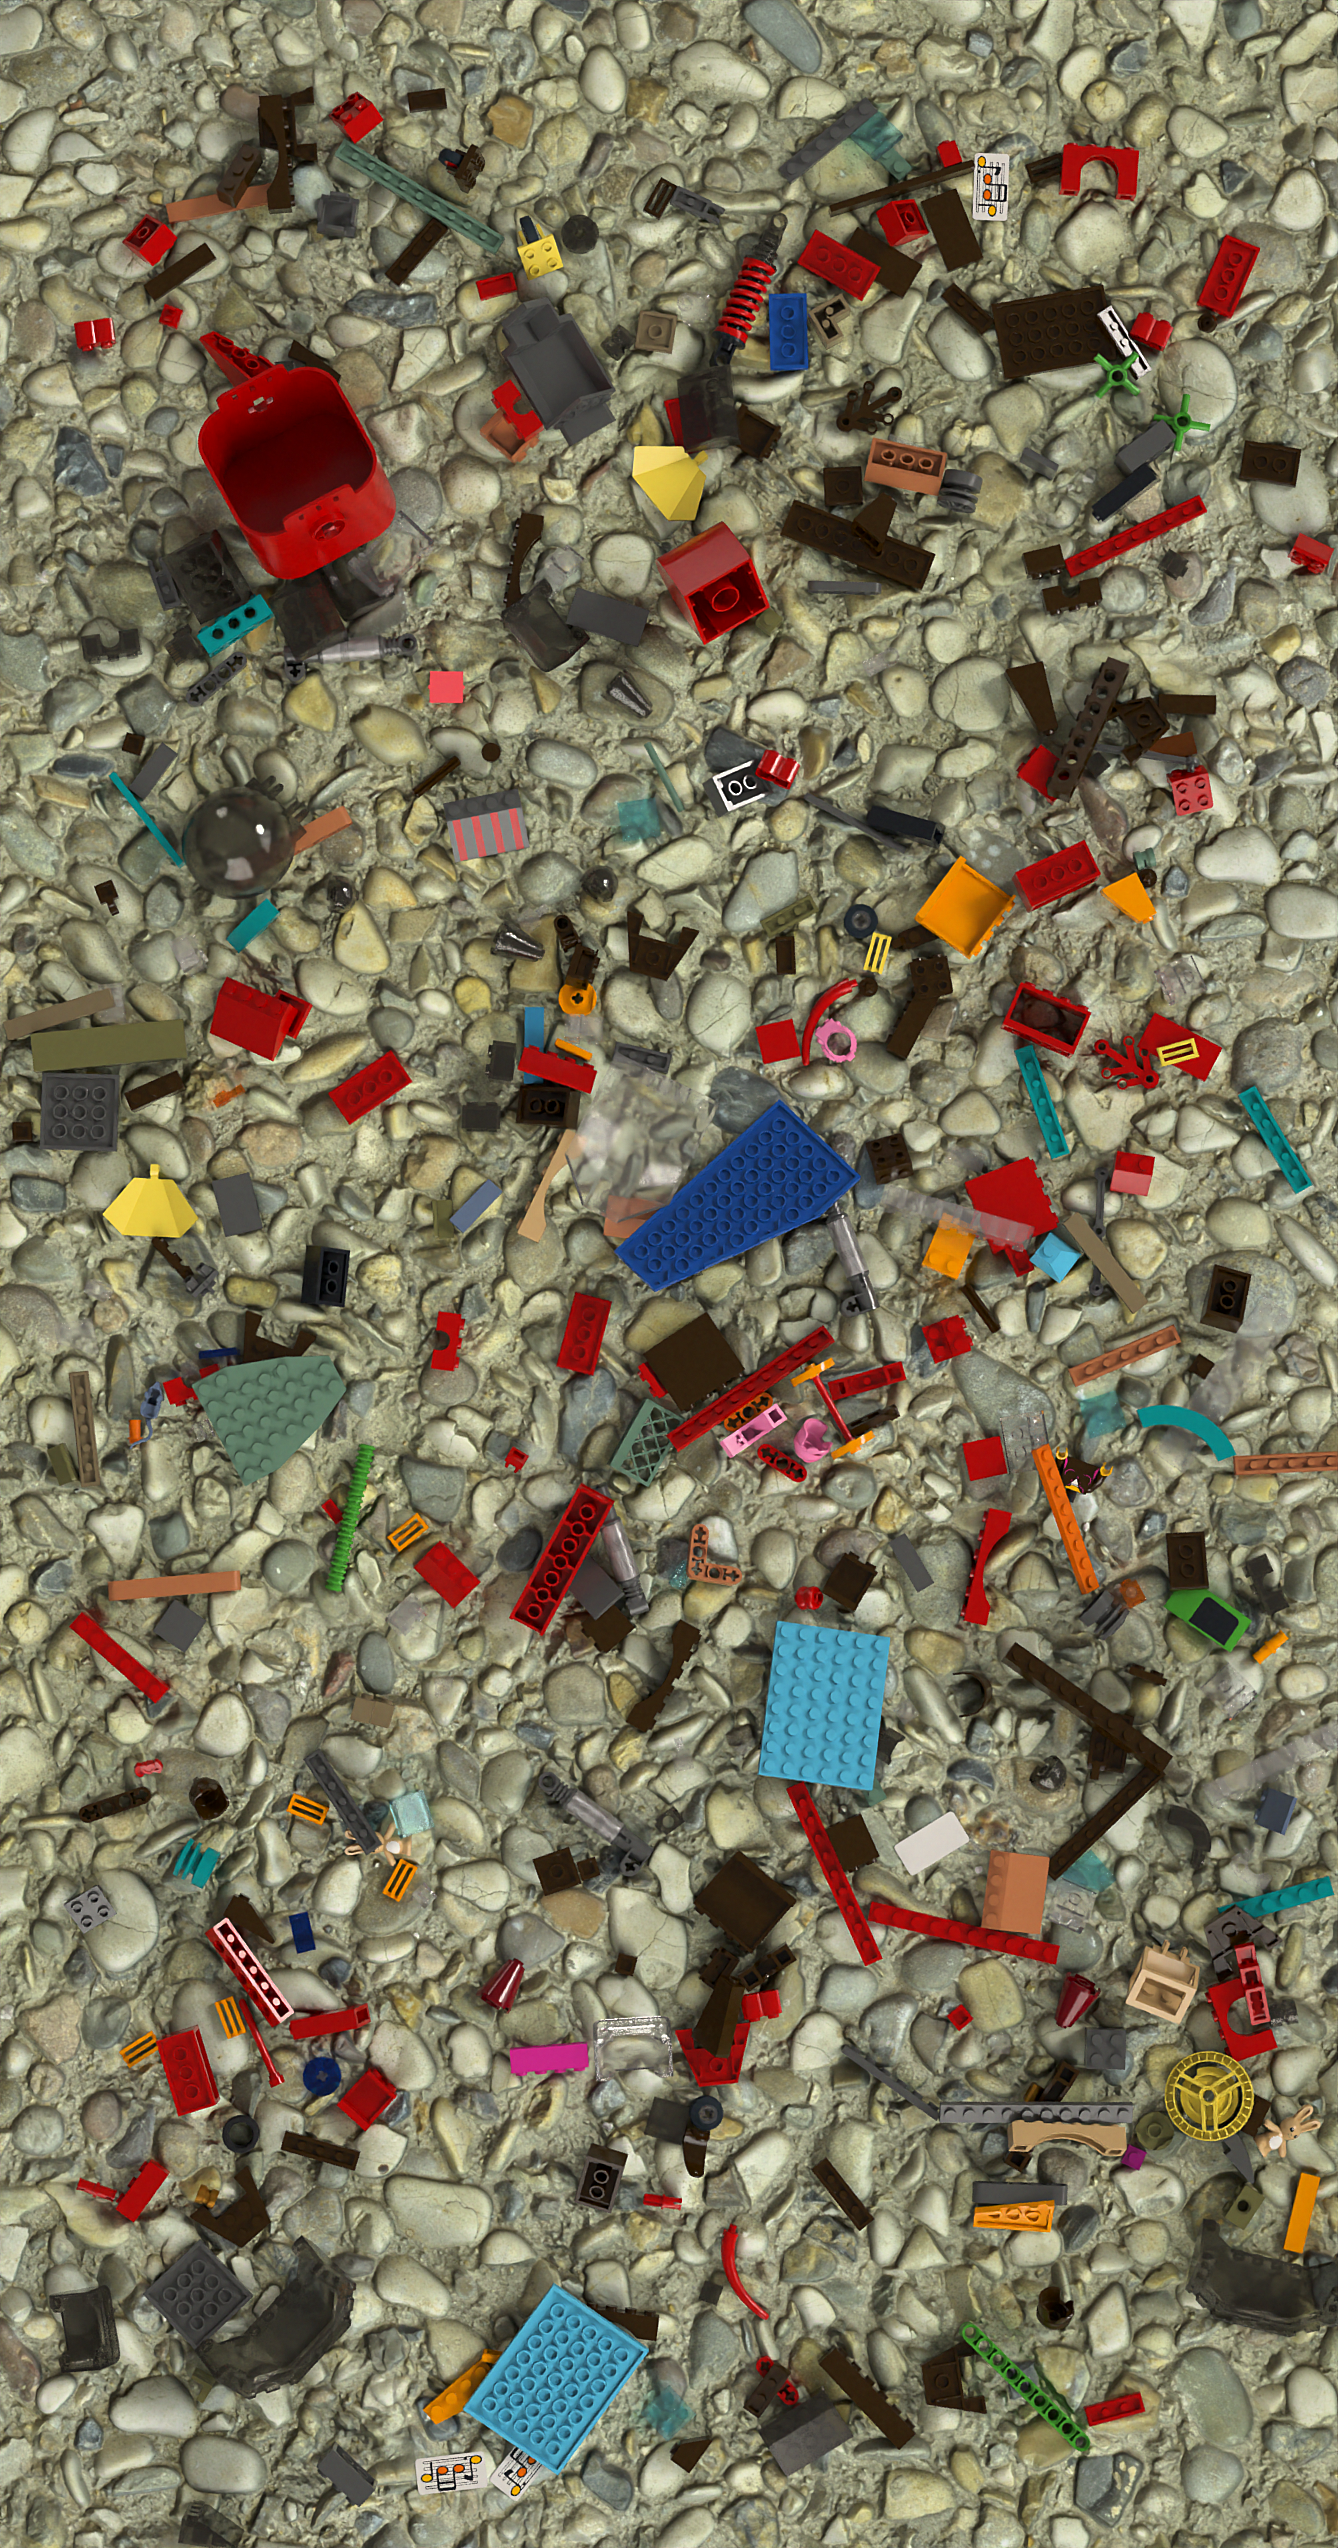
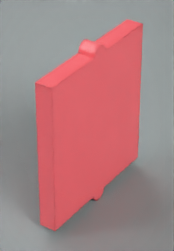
(446, 687)

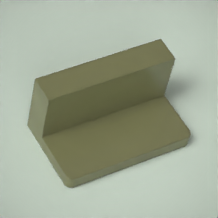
(441, 1214)
(62, 1464)
(204, 2379)

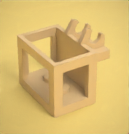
(1163, 1982)

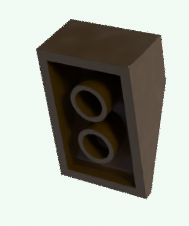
(548, 1107)
(1226, 1299)
(601, 2178)

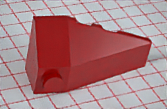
(233, 361)

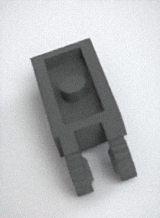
(695, 204)
(164, 586)

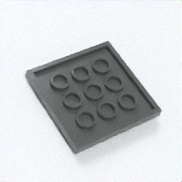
(79, 1112)
(198, 2294)

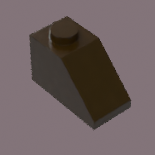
(689, 2451)

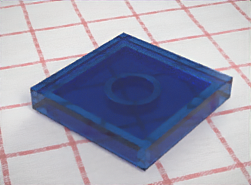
(219, 1353)

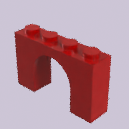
(1122, 161)
(1238, 2045)

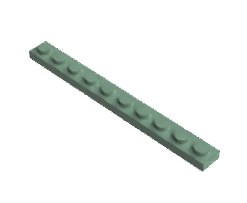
(419, 196)

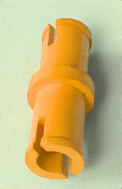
(1270, 1647)

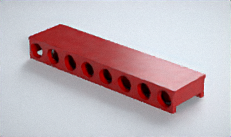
(562, 1558)

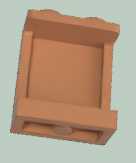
(503, 438)

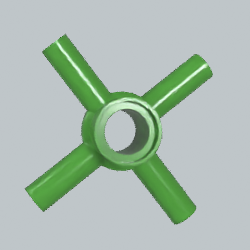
(1110, 369)
(1185, 416)

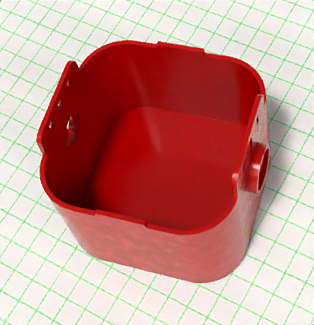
(296, 470)

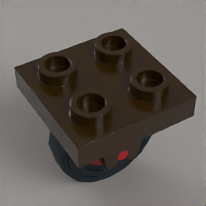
(463, 165)

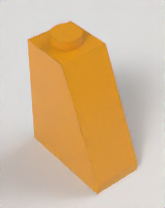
(1130, 898)

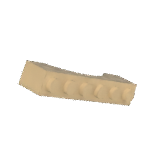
(534, 1221)
(1107, 2140)

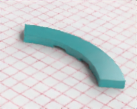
(1191, 1421)

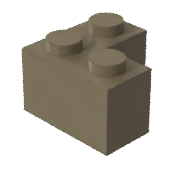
(825, 320)
(373, 1711)

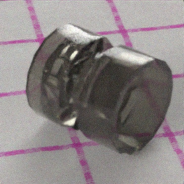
(618, 342)
(1282, 2013)

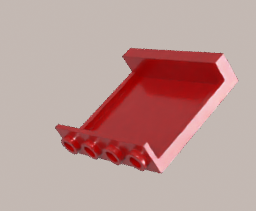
(1015, 1195)

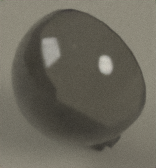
(241, 839)

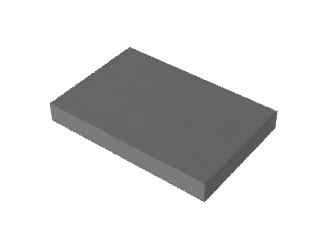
(237, 1204)
(594, 1588)

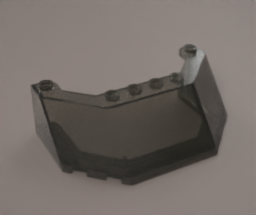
(1260, 2289)
(289, 2332)

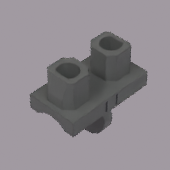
(203, 1283)

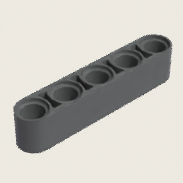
(1018, 2192)

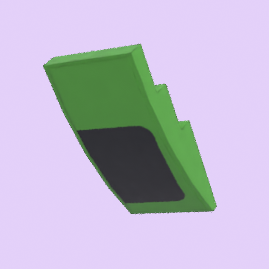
(1209, 1616)

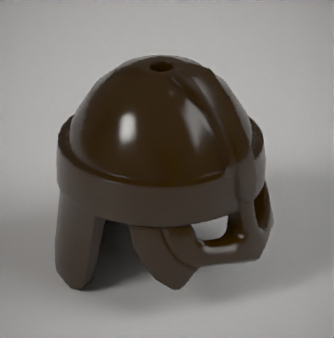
(208, 1798)
(1052, 2311)

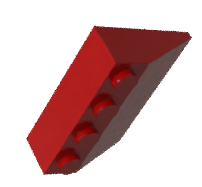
(251, 1018)

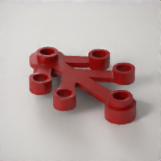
(1129, 1065)

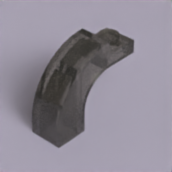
(1195, 1825)

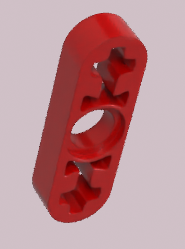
(791, 1475)
(791, 2388)

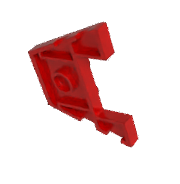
(710, 2069)

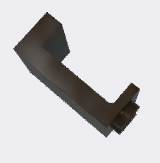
(756, 434)
(849, 1581)
(852, 1843)

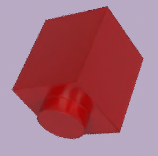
(948, 154)

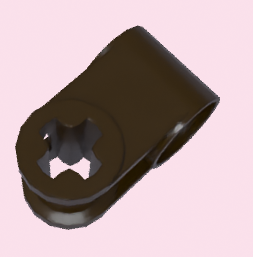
(567, 934)

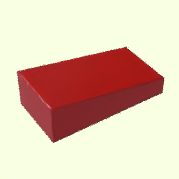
(332, 1510)

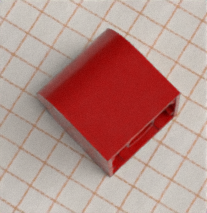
(713, 582)

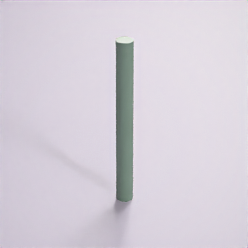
(664, 777)

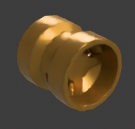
(207, 2196)

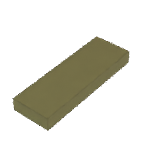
(789, 916)

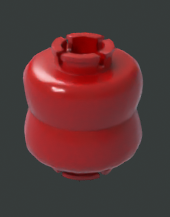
(808, 1598)

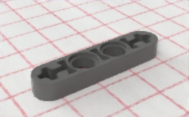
(844, 587)
(214, 676)

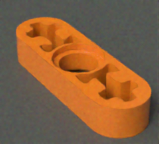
(747, 1420)

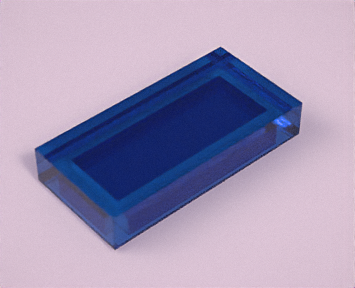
(302, 1932)

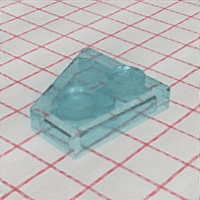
(1091, 1872)

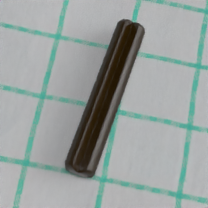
(436, 776)
(980, 1308)

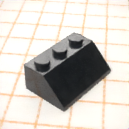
(325, 1276)

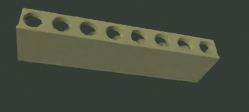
(108, 1046)

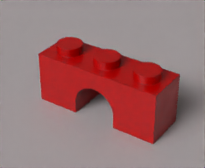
(525, 425)
(451, 1324)
(178, 1391)

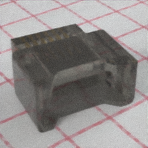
(184, 646)
(887, 1742)

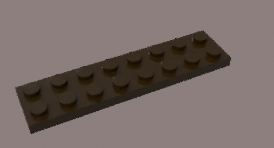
(834, 537)

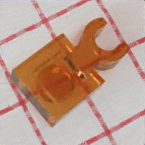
(225, 1097)

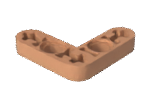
(705, 1567)

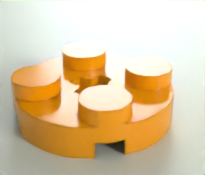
(570, 1007)

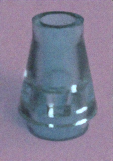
(679, 1577)

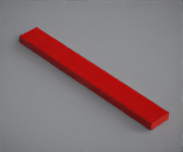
(1135, 536)

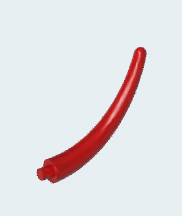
(832, 994)
(728, 2260)

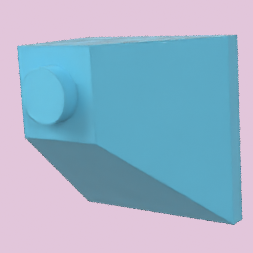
(1055, 1257)

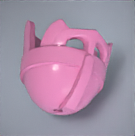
(809, 1441)

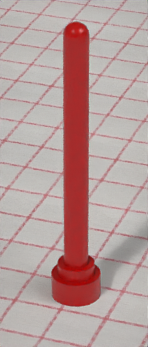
(275, 2077)

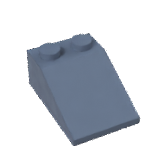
(1275, 1810)

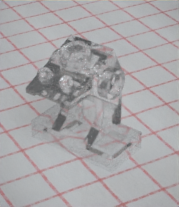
(1257, 1881)

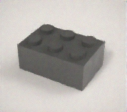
(1144, 448)
(346, 2475)

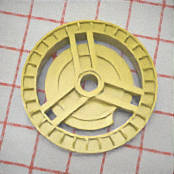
(1224, 2101)

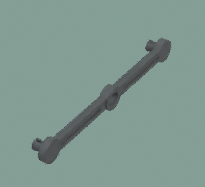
(1191, 762)
(1101, 1175)

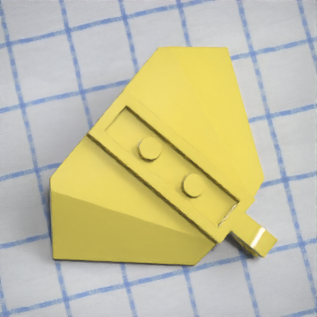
(670, 479)
(151, 1208)

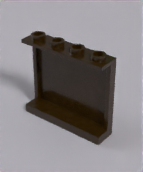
(694, 1362)
(744, 1902)

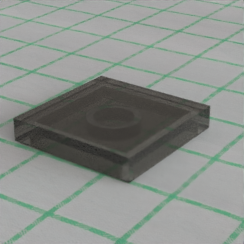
(667, 2120)

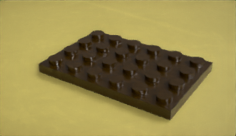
(1051, 332)

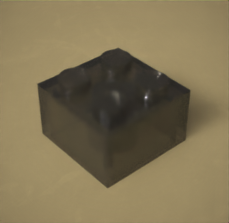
(502, 1062)
(481, 1118)

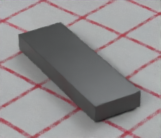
(153, 771)
(650, 1058)
(911, 1562)

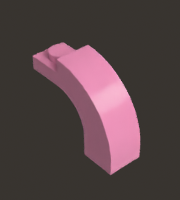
(753, 1430)

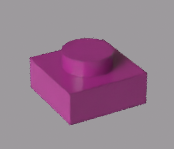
(1133, 2157)

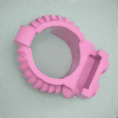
(829, 1028)

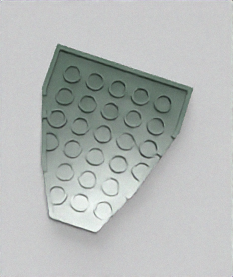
(269, 1408)

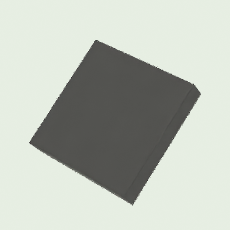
(1039, 463)
(179, 1626)

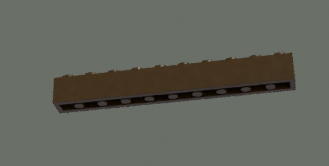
(1087, 1708)

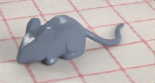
(150, 1408)

